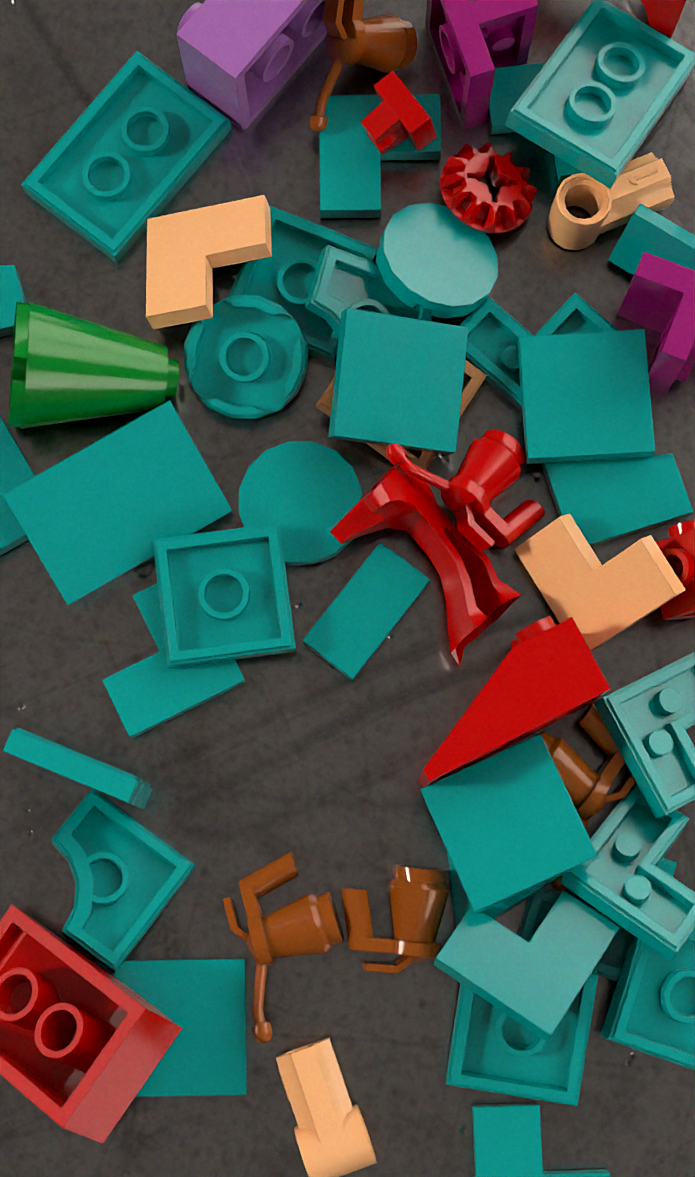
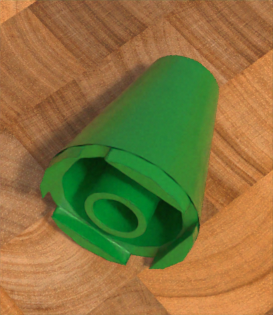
(82, 370)

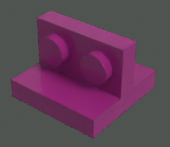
(475, 40)
(664, 301)

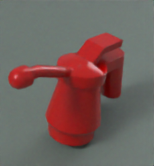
(485, 472)

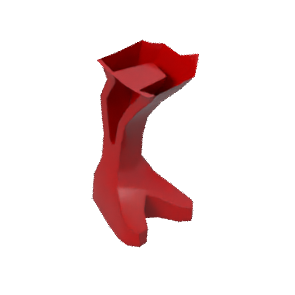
(468, 579)

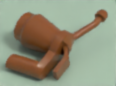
(373, 41)
(582, 783)
(417, 909)
(297, 929)

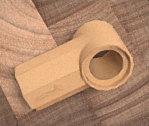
(641, 182)
(329, 1126)

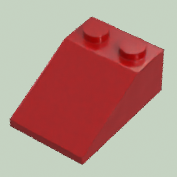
(534, 686)
(72, 1030)

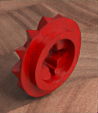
(470, 198)

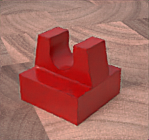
(397, 117)

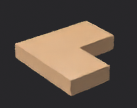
(190, 244)
(596, 595)

